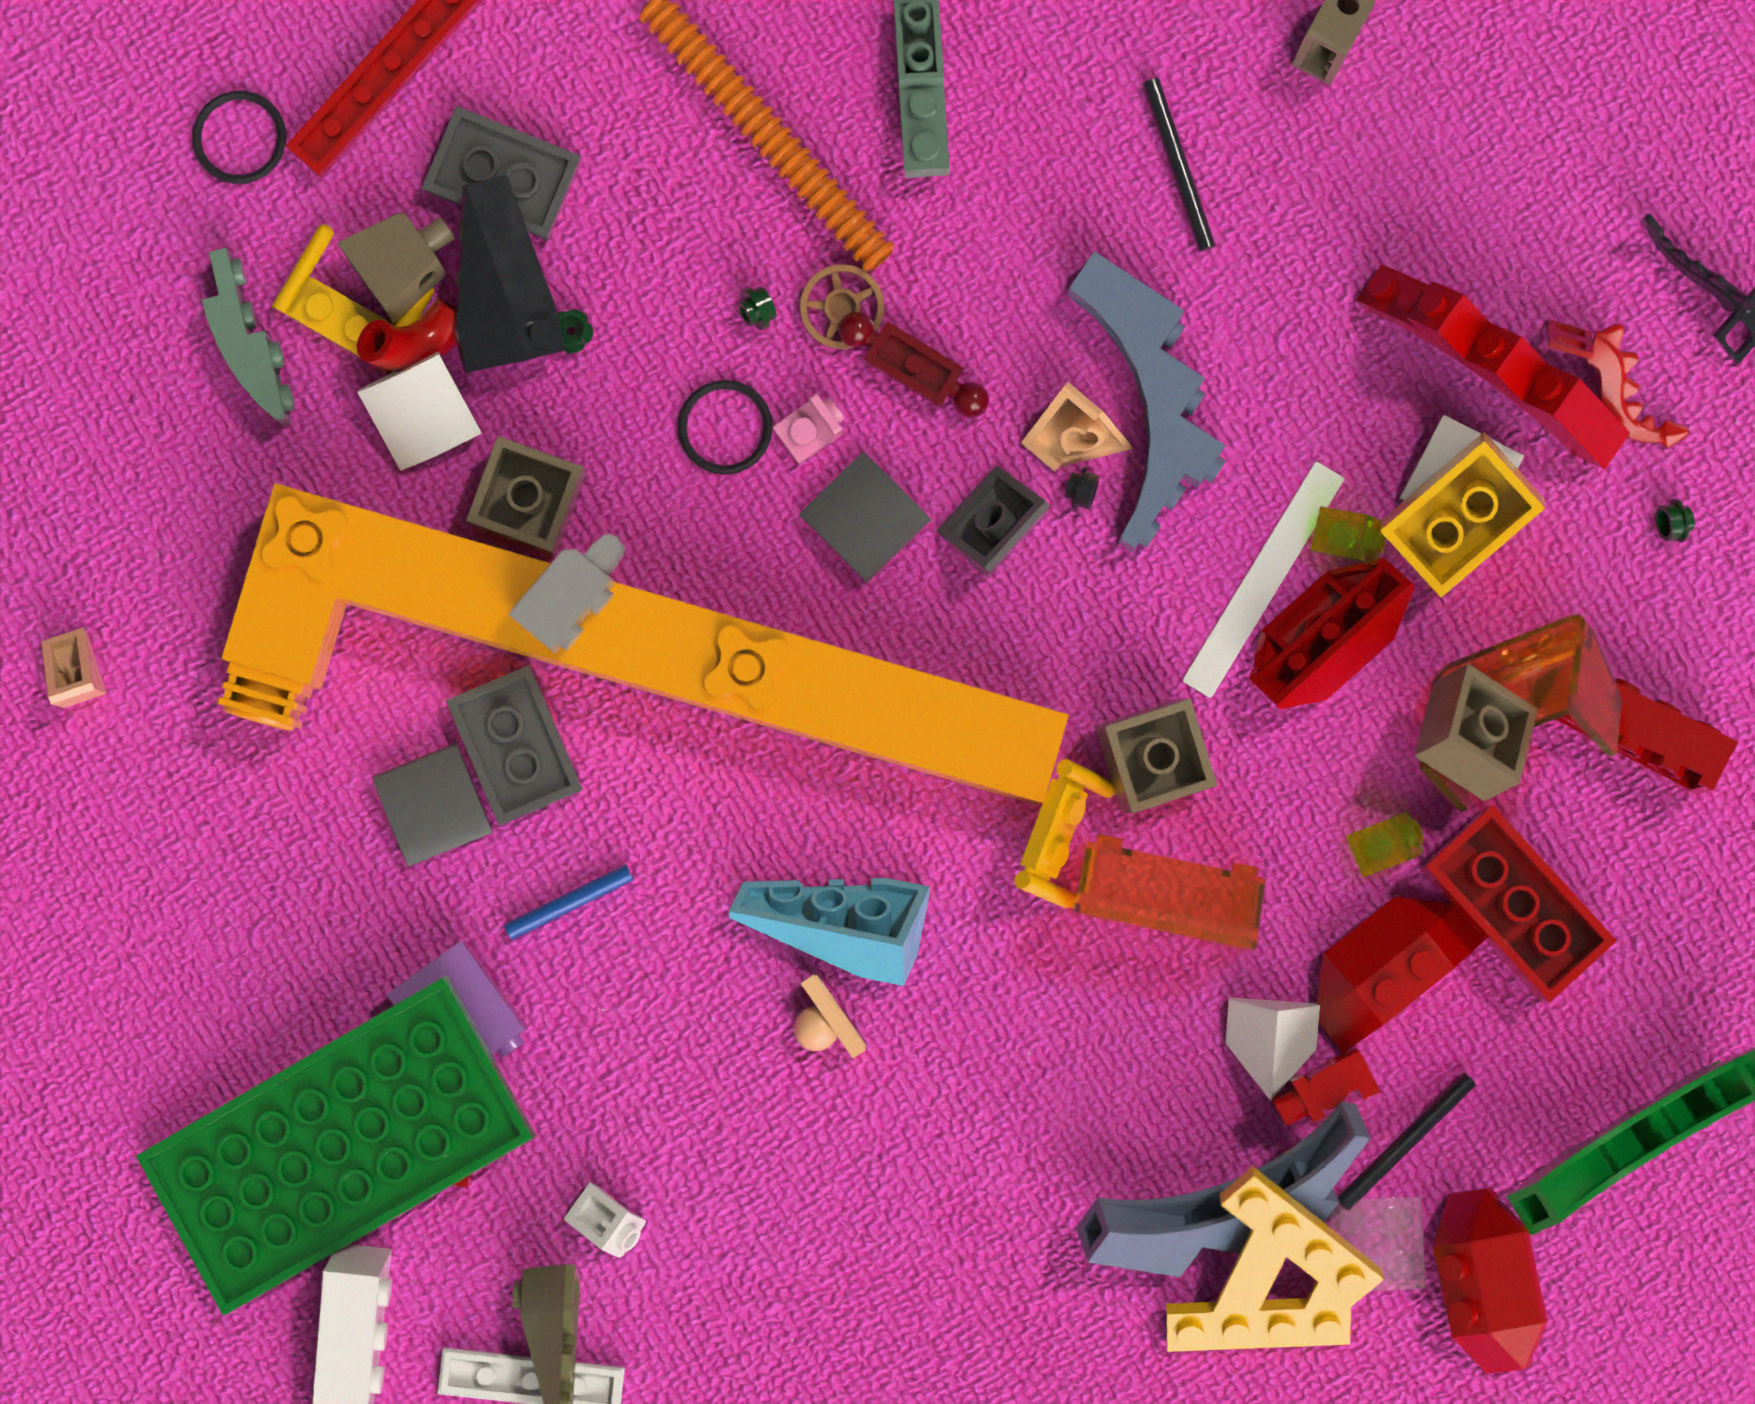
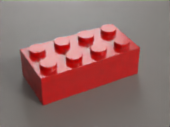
(1518, 904)

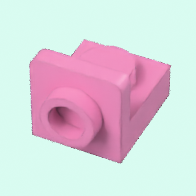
(810, 428)

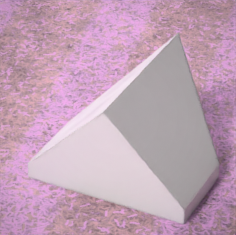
(1271, 1038)

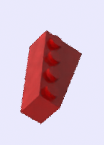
(1668, 741)

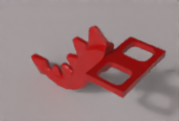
(1613, 383)

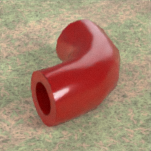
(403, 346)

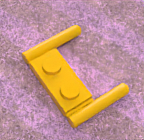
(326, 309)
(1054, 829)

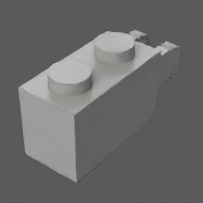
(569, 592)

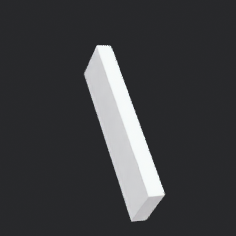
(515, 1380)

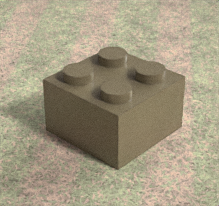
(526, 496)
(1476, 732)
(1156, 755)

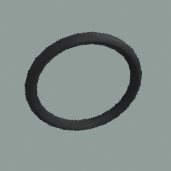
(197, 137)
(719, 385)

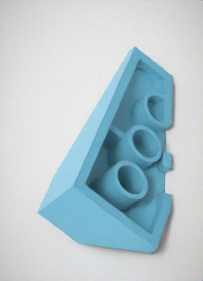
(854, 927)

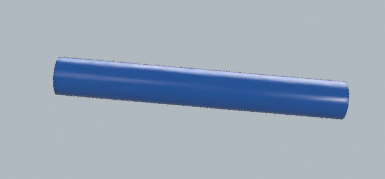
(568, 902)

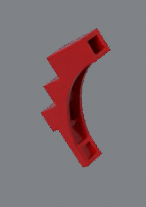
(1500, 358)

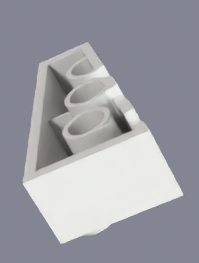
(352, 1326)

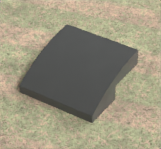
(865, 517)
(432, 804)

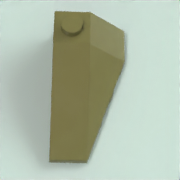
(550, 1322)

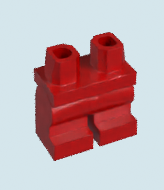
(1325, 1087)

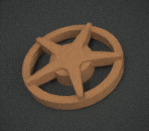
(839, 302)

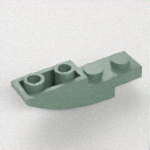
(921, 88)
(249, 355)

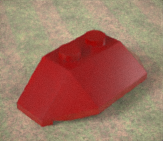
(1330, 633)
(1389, 965)
(1489, 1281)

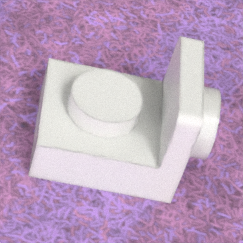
(605, 1221)

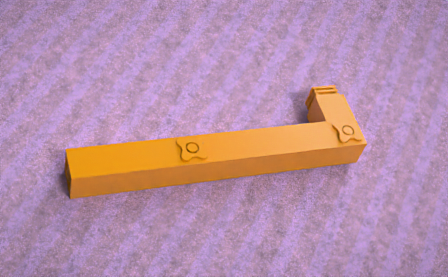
(331, 554)

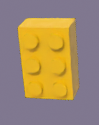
(1462, 514)

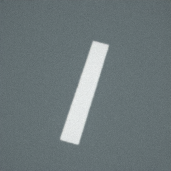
(1262, 580)

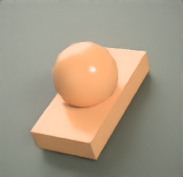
(821, 1024)

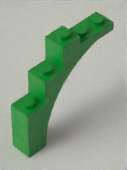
(1634, 1140)

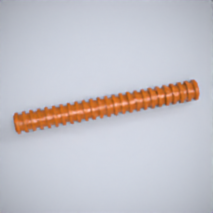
(767, 132)

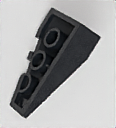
(502, 290)

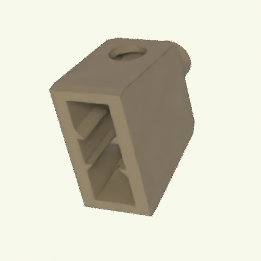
(1331, 37)
(398, 260)

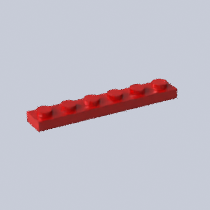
(377, 81)

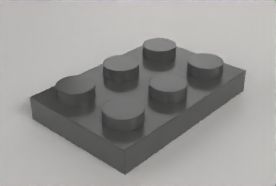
(484, 149)
(514, 745)

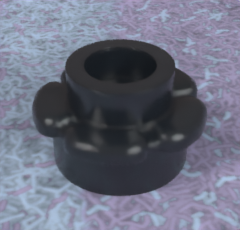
(1082, 488)

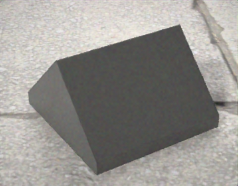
(993, 520)

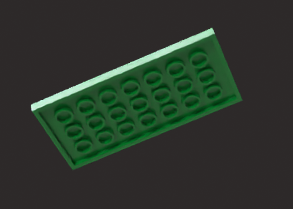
(336, 1145)

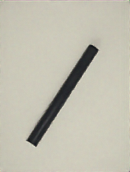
(1179, 165)
(1406, 1141)

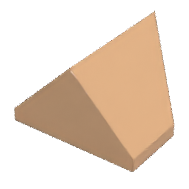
(1073, 431)

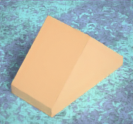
(71, 669)

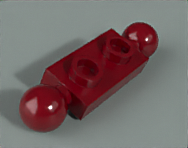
(913, 364)

